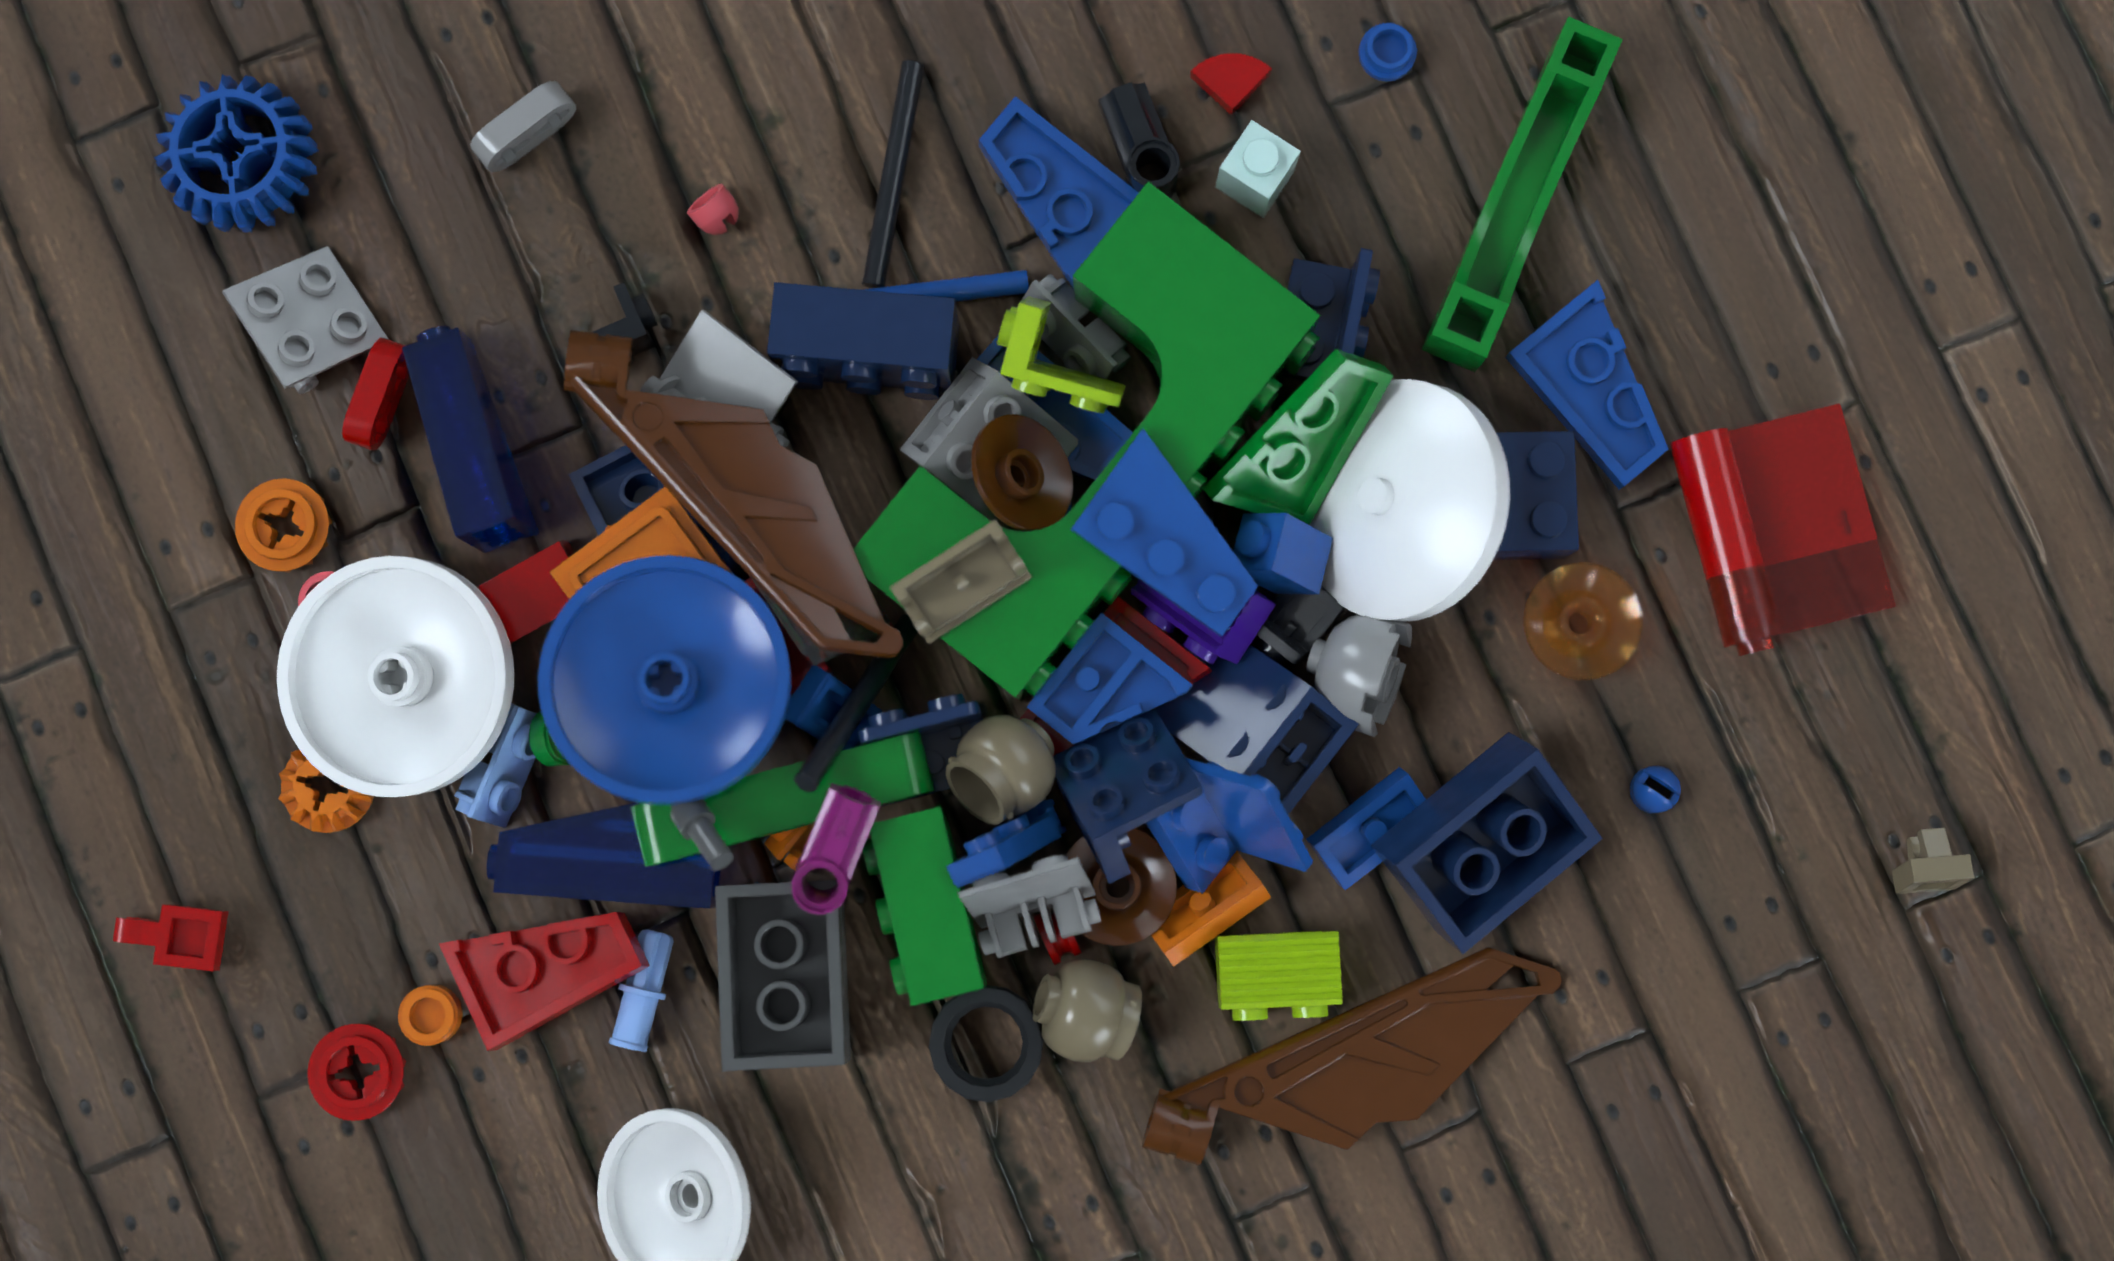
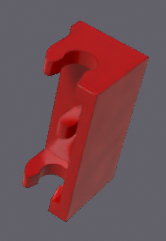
(527, 592)

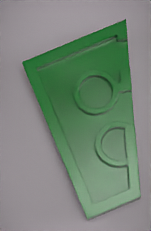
(1305, 442)

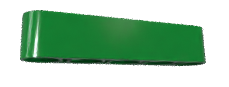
(774, 803)

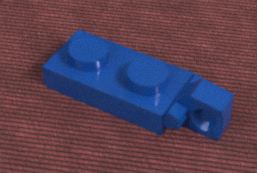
(1007, 844)

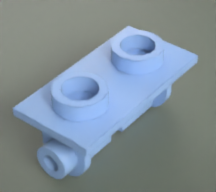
(495, 789)

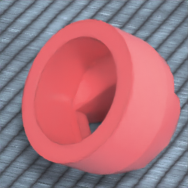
(712, 208)

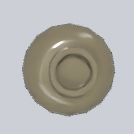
(1002, 768)
(1087, 1011)

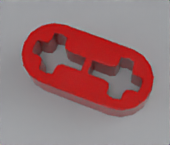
(376, 395)

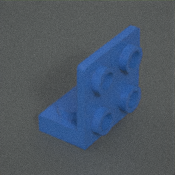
(1228, 817)

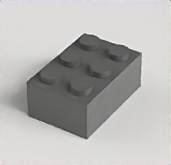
(780, 979)

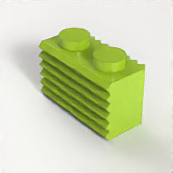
(1278, 971)

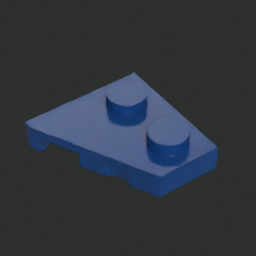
(1105, 684)

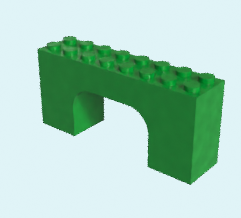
(1218, 345)

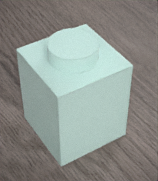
(1257, 168)

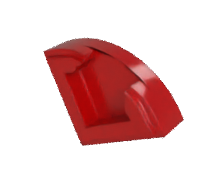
(1230, 78)

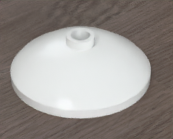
(652, 1188)

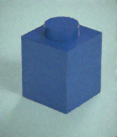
(1282, 552)

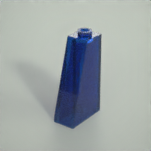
(467, 441)
(596, 860)

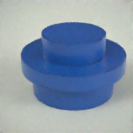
(1387, 52)

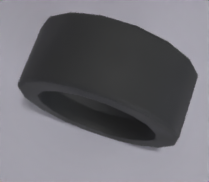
(963, 1082)

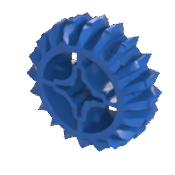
(225, 113)

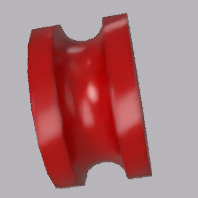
(1061, 946)

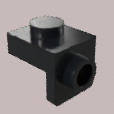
(636, 323)
(1297, 624)

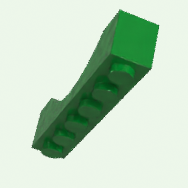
(1521, 194)

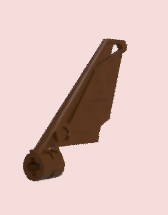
(743, 489)
(1359, 1066)

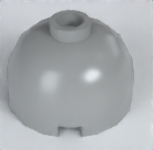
(1360, 668)

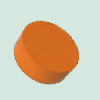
(430, 1015)

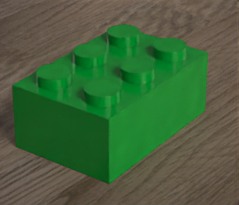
(923, 907)

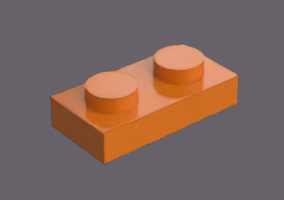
(1202, 917)

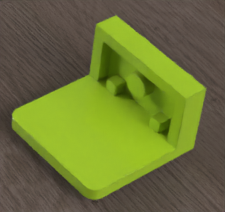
(1022, 335)

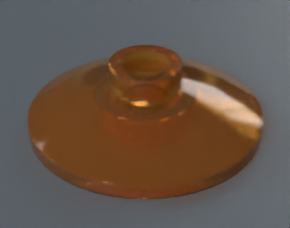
(1611, 614)

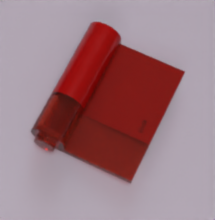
(1781, 526)

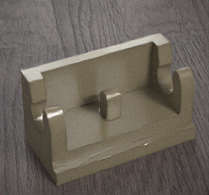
(961, 582)

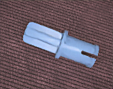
(642, 993)

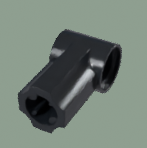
(1139, 136)

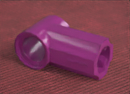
(834, 845)

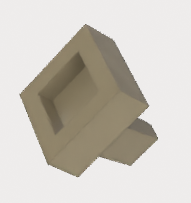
(1931, 865)

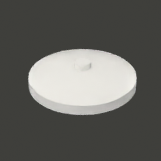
(1415, 505)
(395, 676)

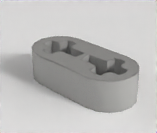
(523, 126)

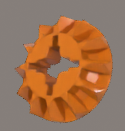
(277, 499)
(303, 804)

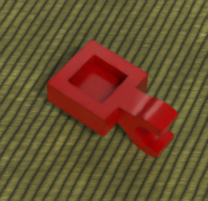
(181, 937)

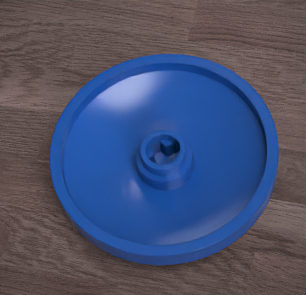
(664, 680)

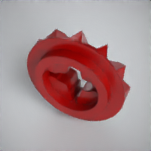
(342, 1096)

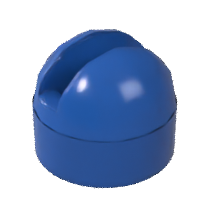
(1649, 799)

